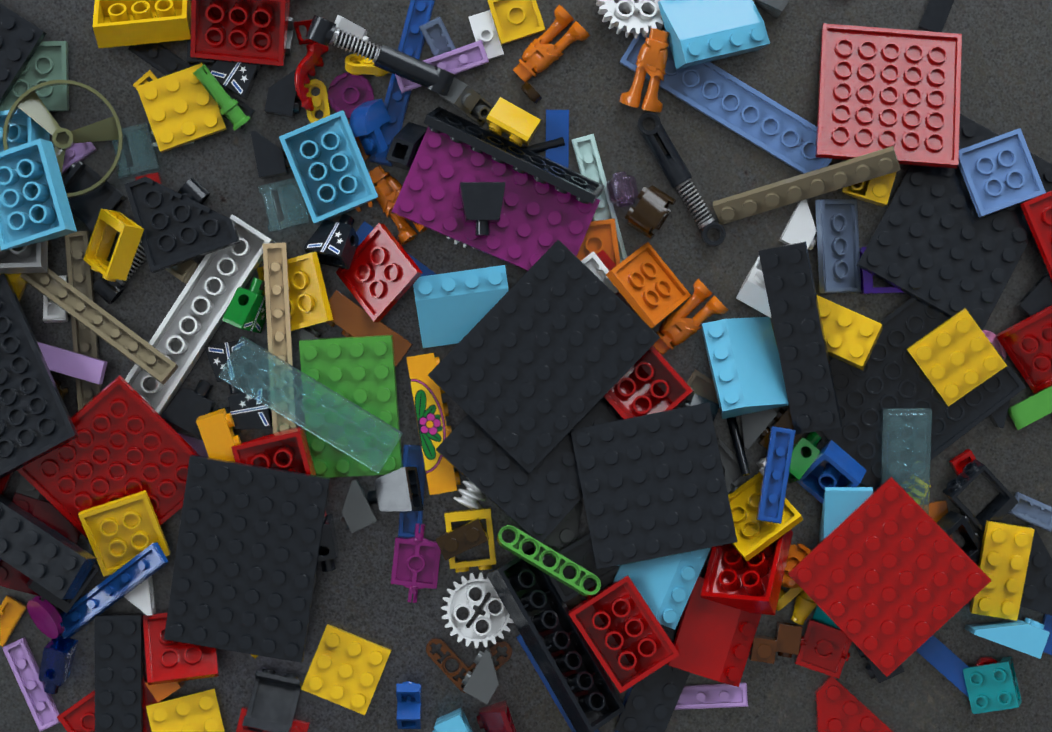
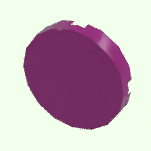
(349, 92)
(45, 617)

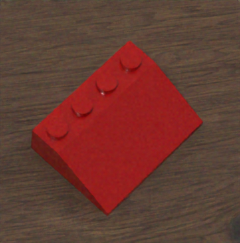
(240, 30)
(648, 387)
(280, 450)
(747, 584)
(623, 633)
(714, 638)

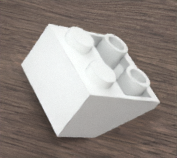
(754, 291)

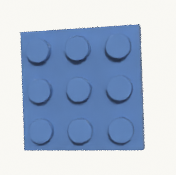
(1000, 173)

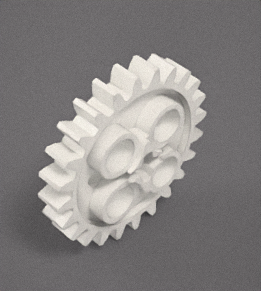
(635, 20)
(460, 598)

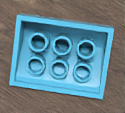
(712, 29)
(328, 167)
(32, 196)
(456, 302)
(744, 365)
(666, 582)

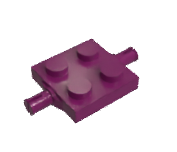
(416, 563)

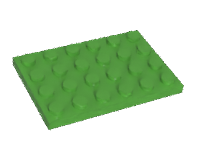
(362, 373)

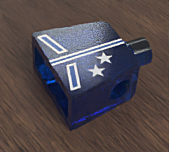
(57, 663)

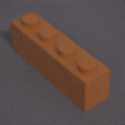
(358, 323)

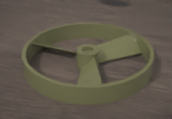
(63, 138)

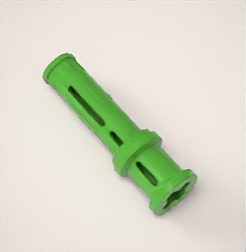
(228, 106)

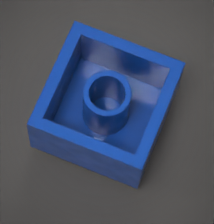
(831, 469)

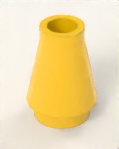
(803, 607)

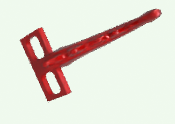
(307, 64)

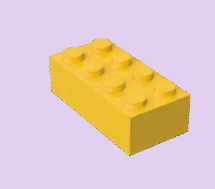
(140, 22)
(847, 333)

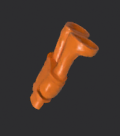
(541, 54)
(650, 60)
(388, 191)
(679, 328)

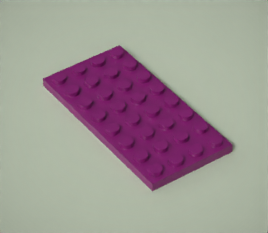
(531, 212)

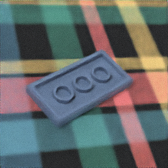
(838, 245)

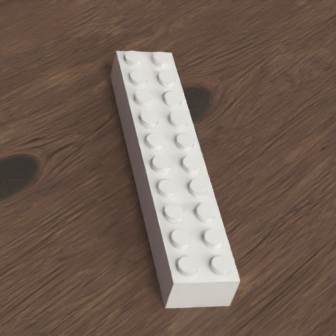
(199, 313)

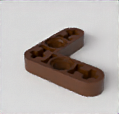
(445, 647)

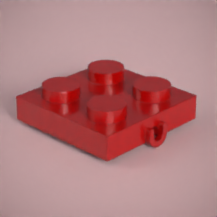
(823, 649)

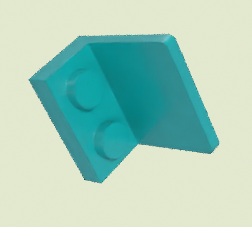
(992, 686)

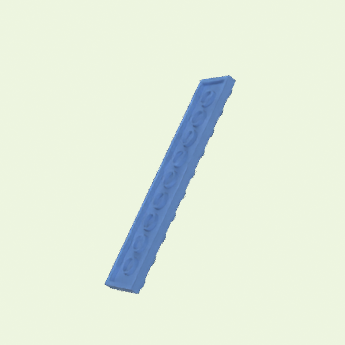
(739, 109)

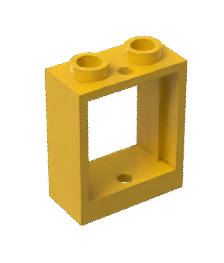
(101, 242)
(471, 514)

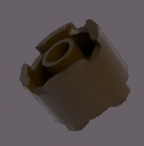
(650, 211)

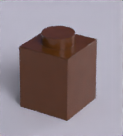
(788, 638)
(763, 649)

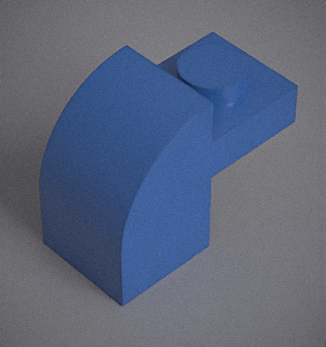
(366, 124)
(409, 705)

